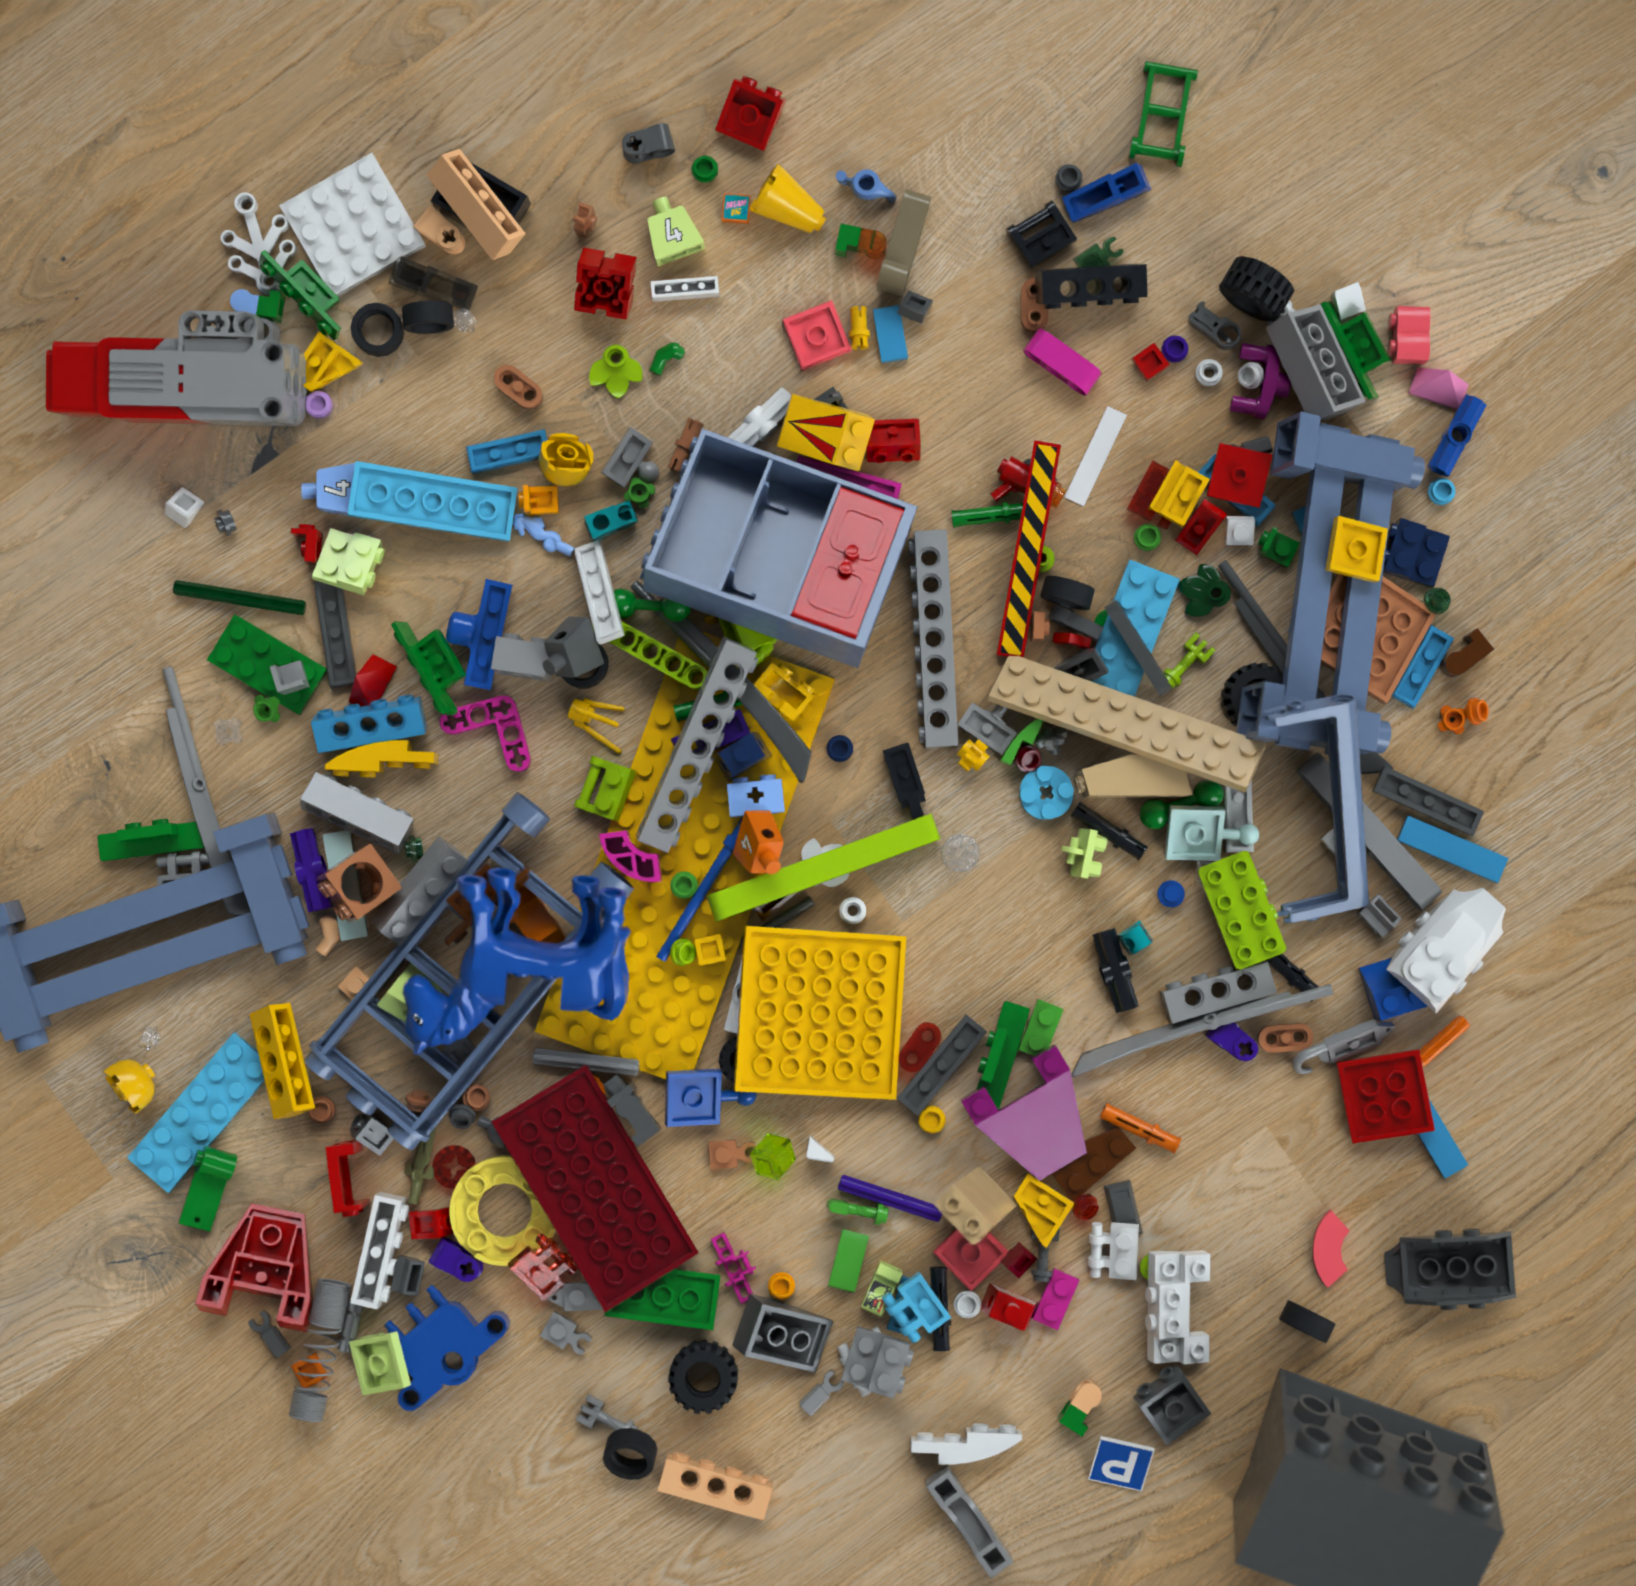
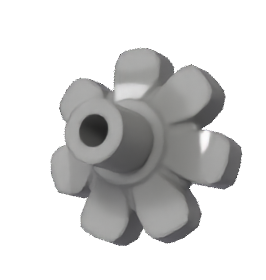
(1051, 739)

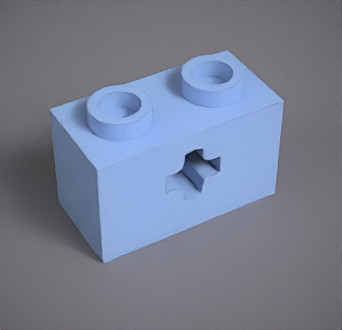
(741, 787)

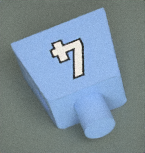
(331, 489)

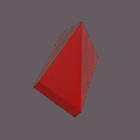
(371, 681)

